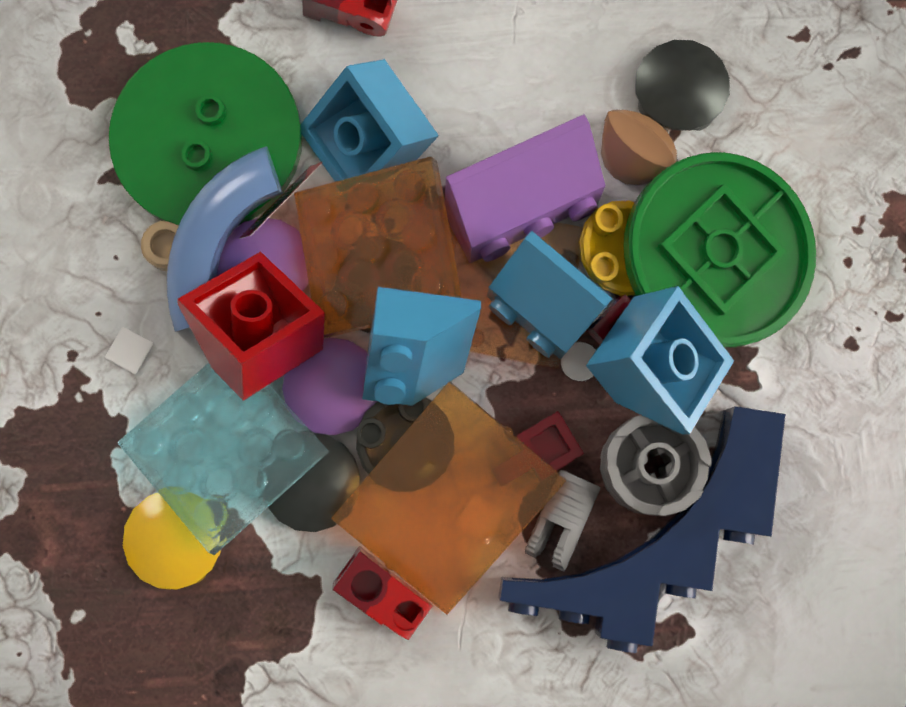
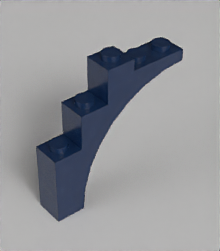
(683, 552)

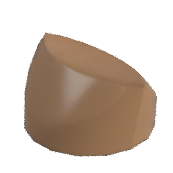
(635, 147)

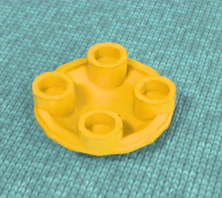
(603, 247)
(163, 547)

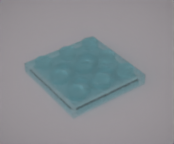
(221, 455)

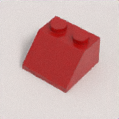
(253, 324)

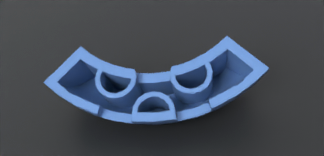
(212, 219)

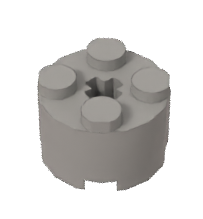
(681, 475)

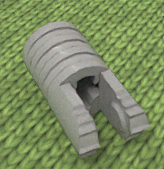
(569, 509)

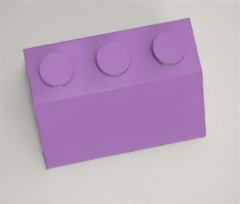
(524, 190)

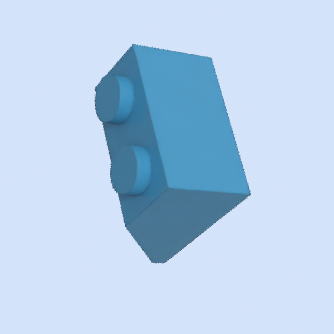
(366, 123)
(545, 297)
(416, 344)
(662, 360)

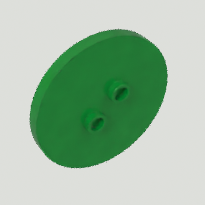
(195, 116)
(729, 242)

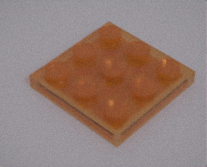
(374, 234)

